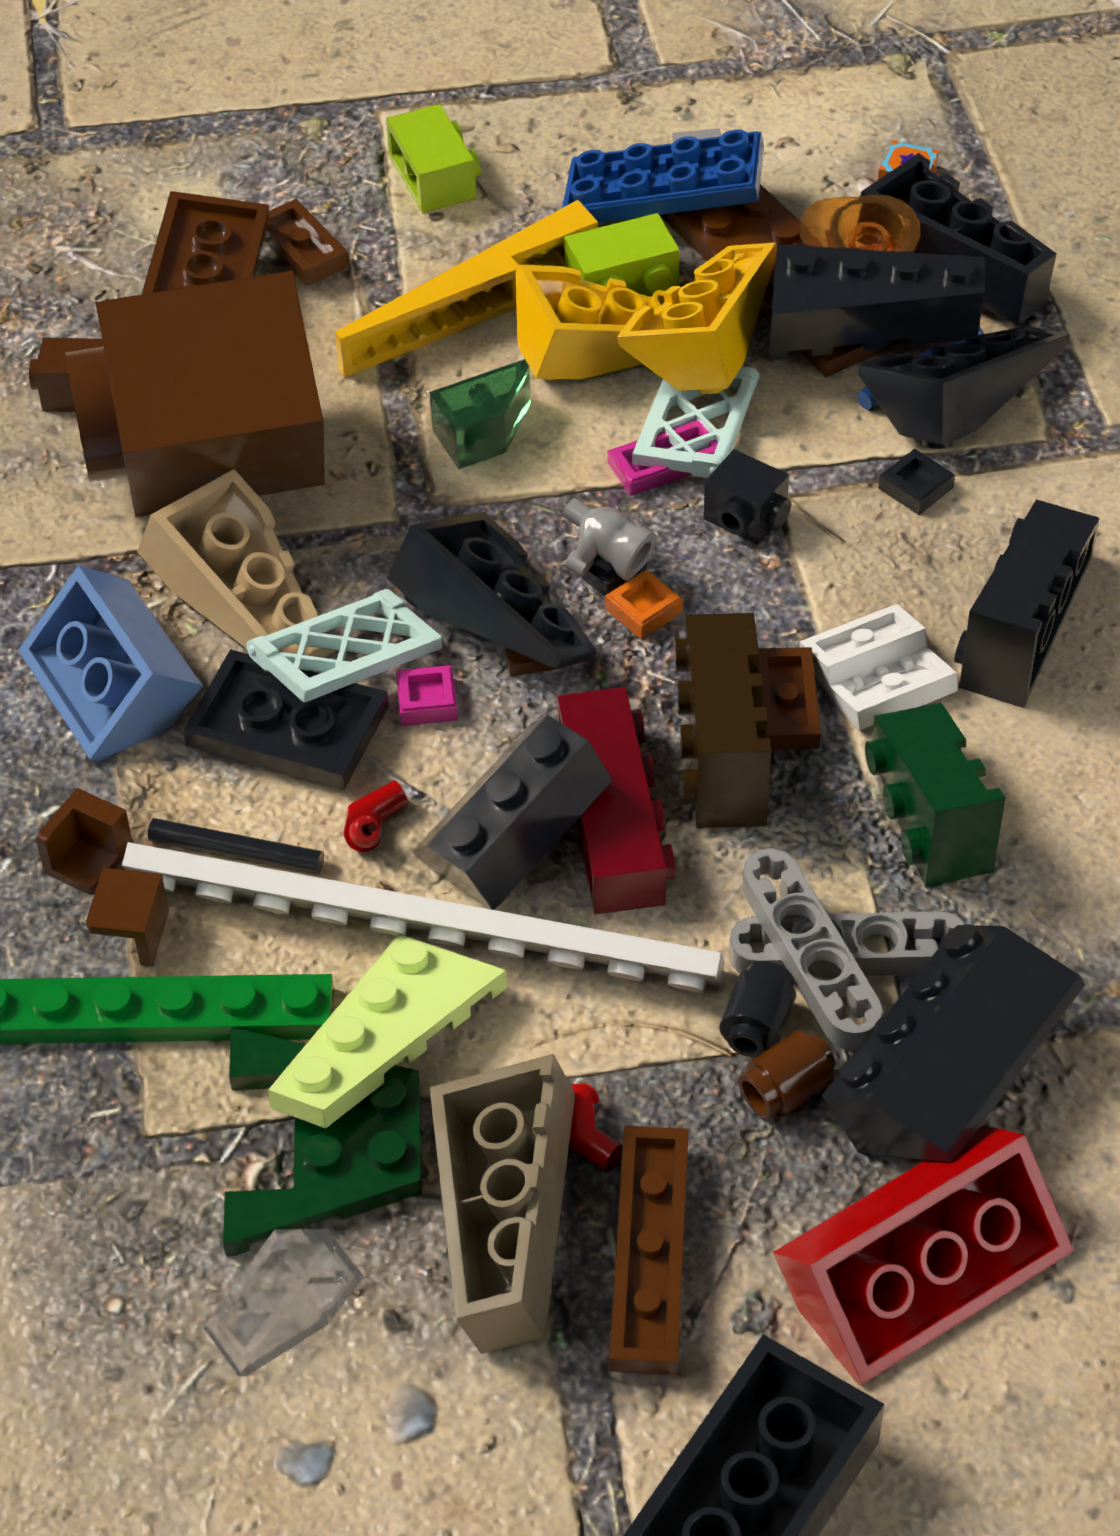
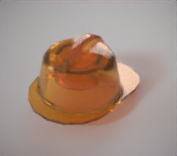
(861, 223)

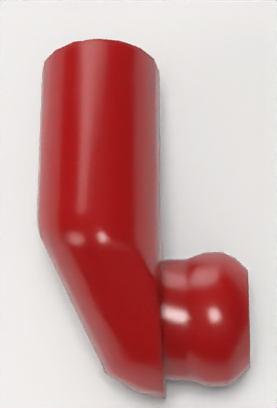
(366, 815)
(585, 1137)

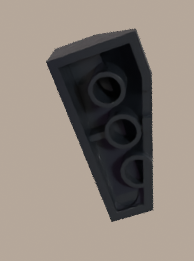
(960, 384)
(478, 581)

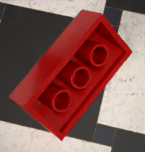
(925, 1252)

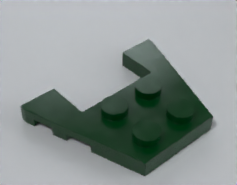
(343, 1169)

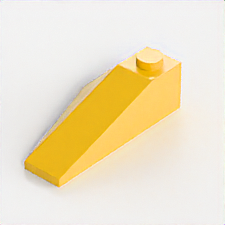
(573, 324)
(706, 325)

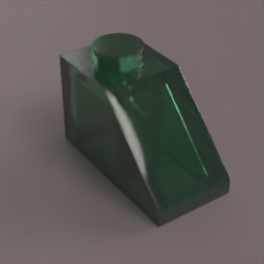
(481, 413)

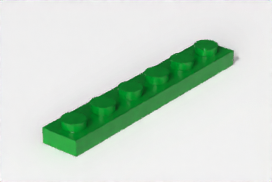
(162, 1008)

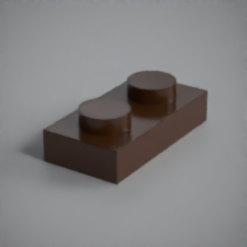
(304, 243)
(790, 698)

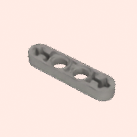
(853, 930)
(816, 945)

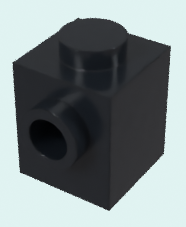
(746, 497)

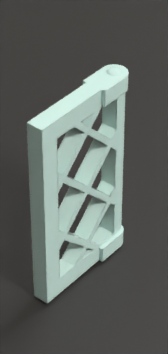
(683, 454)
(341, 673)

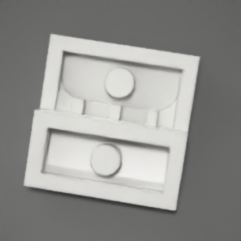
(879, 666)

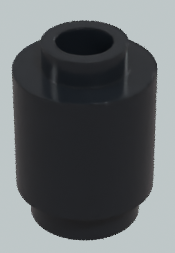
(758, 1008)

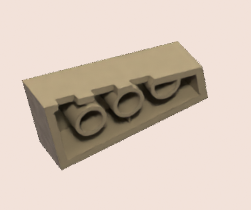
(502, 1192)

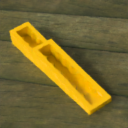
(458, 297)

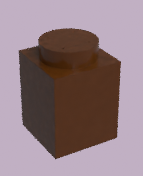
(200, 389)

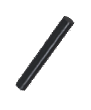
(236, 846)

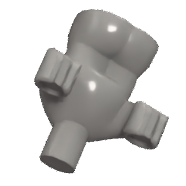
(609, 535)

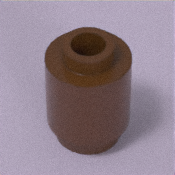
(787, 1074)

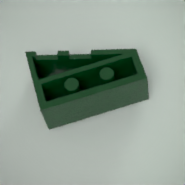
(935, 794)

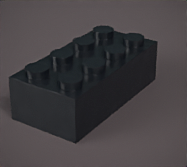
(767, 1453)

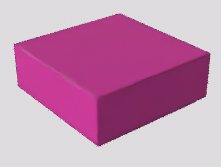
(426, 695)

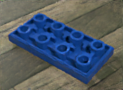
(668, 176)

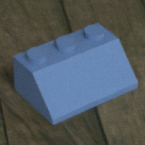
(108, 664)

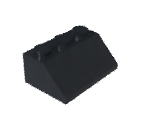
(516, 811)

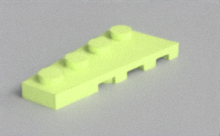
(381, 1023)

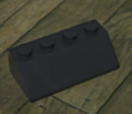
(951, 1044)

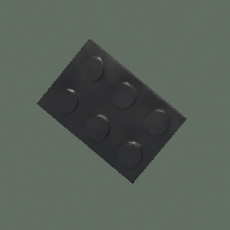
(265, 724)

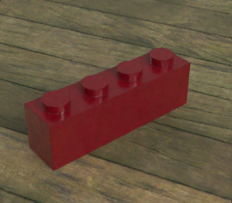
(623, 825)

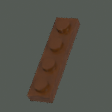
(649, 1251)

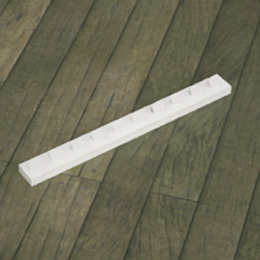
(446, 921)

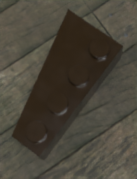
(725, 721)

